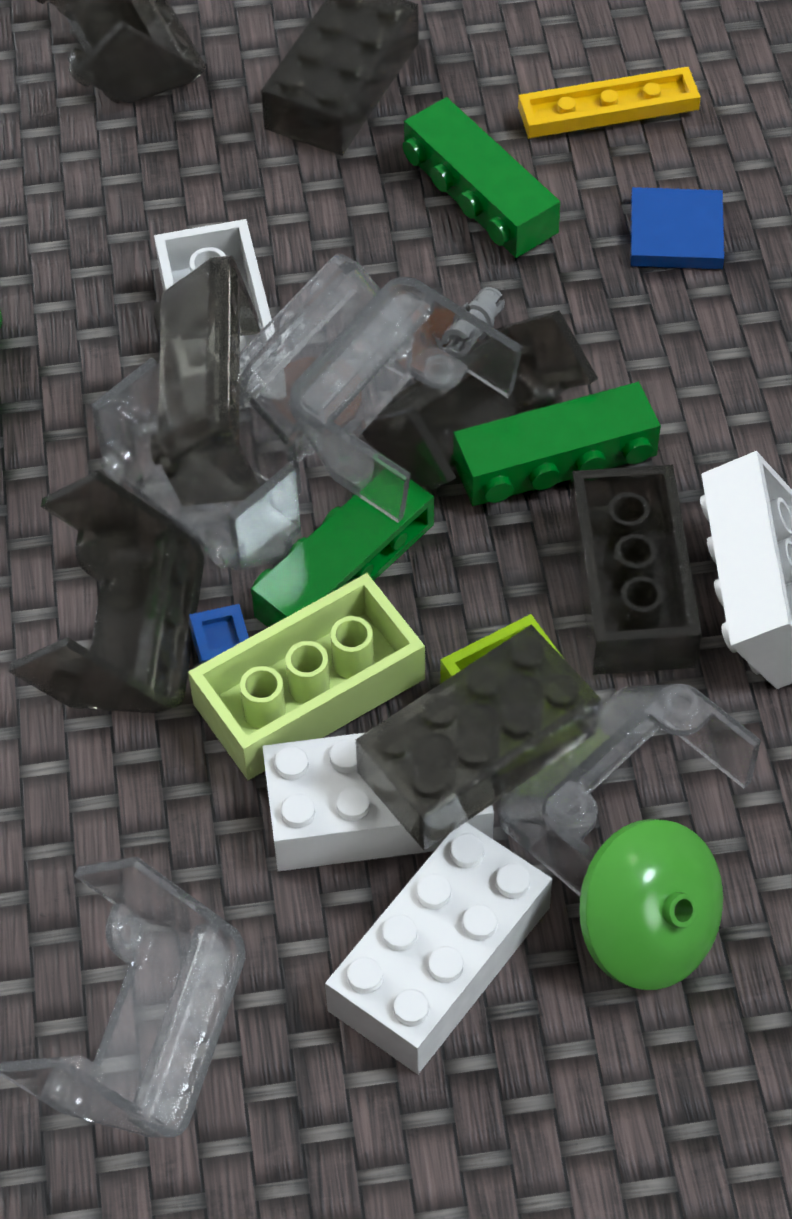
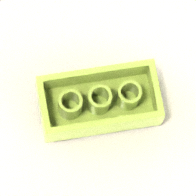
(308, 673)

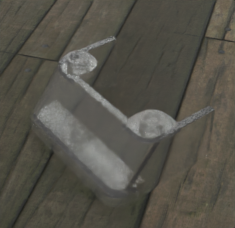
(395, 337)
(284, 352)
(234, 532)
(556, 807)
(165, 1015)

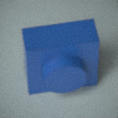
(217, 631)

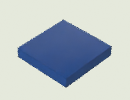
(677, 228)

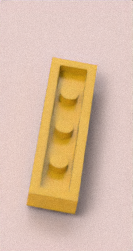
(608, 102)

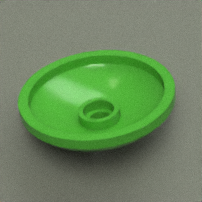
(632, 902)

